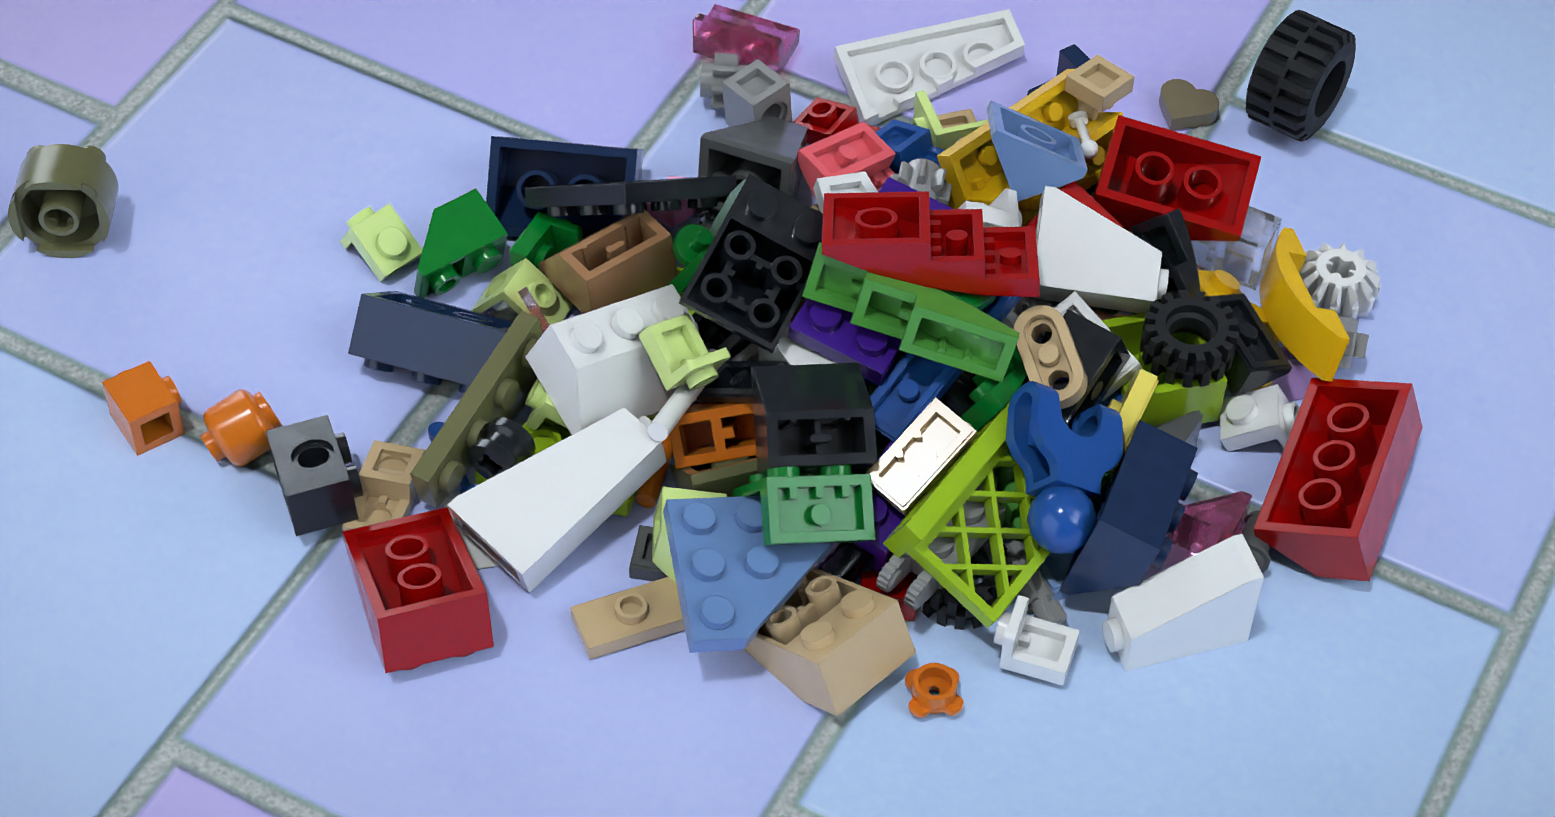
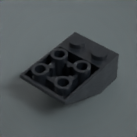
(757, 264)

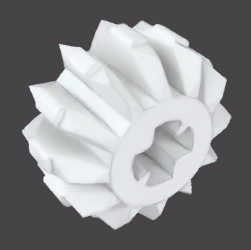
(1341, 280)

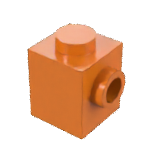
(144, 407)

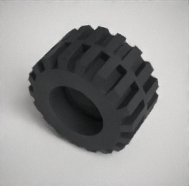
(1300, 75)

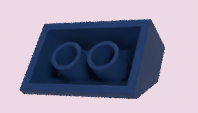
(536, 163)
(424, 337)
(1135, 513)

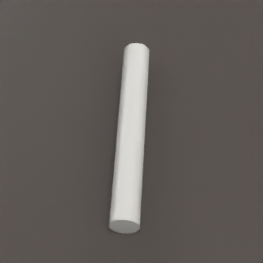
(673, 411)

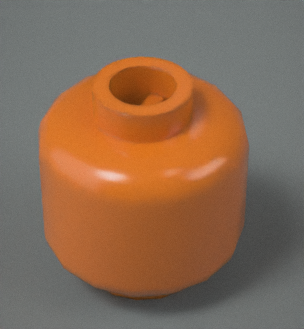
(239, 427)

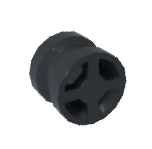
(502, 448)

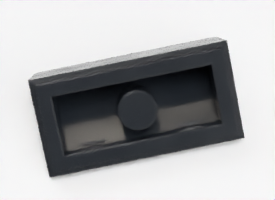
(1256, 355)
(733, 382)

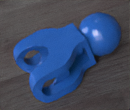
(1061, 464)

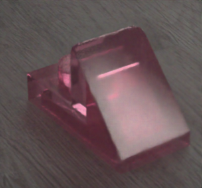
(1211, 521)

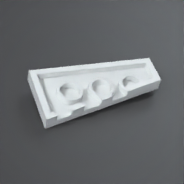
(889, 69)

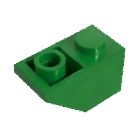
(459, 241)

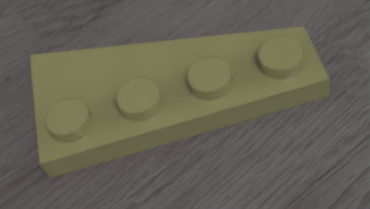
(495, 392)

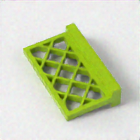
(946, 502)

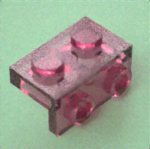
(746, 35)

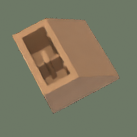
(614, 263)

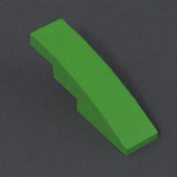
(923, 317)

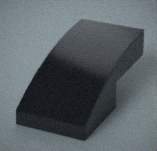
(1171, 237)

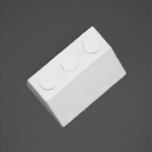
(599, 363)

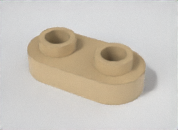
(1052, 359)

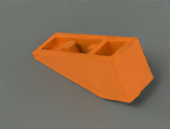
(713, 434)

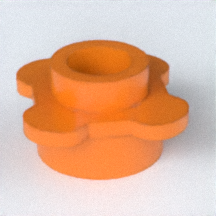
(933, 678)

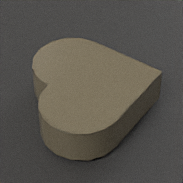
(1187, 106)

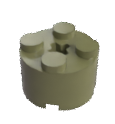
(63, 199)

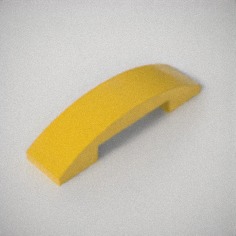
(1308, 332)

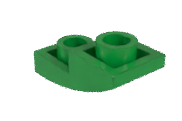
(994, 395)

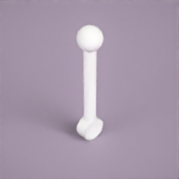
(1079, 120)

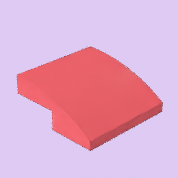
(846, 153)

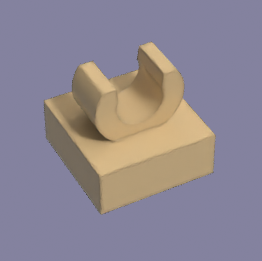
(1098, 85)

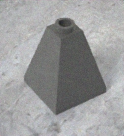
(756, 148)

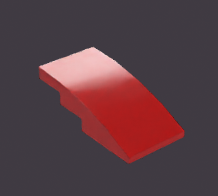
(930, 248)

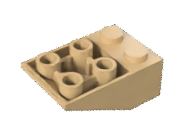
(833, 641)

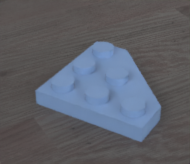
(726, 573)

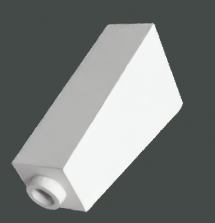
(559, 496)

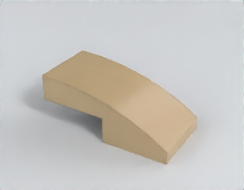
(386, 484)

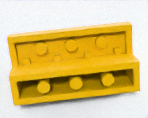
(975, 165)

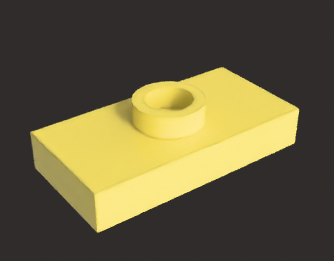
(1134, 404)

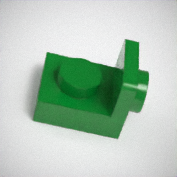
(544, 239)

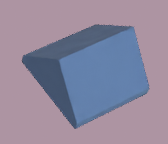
(1033, 152)

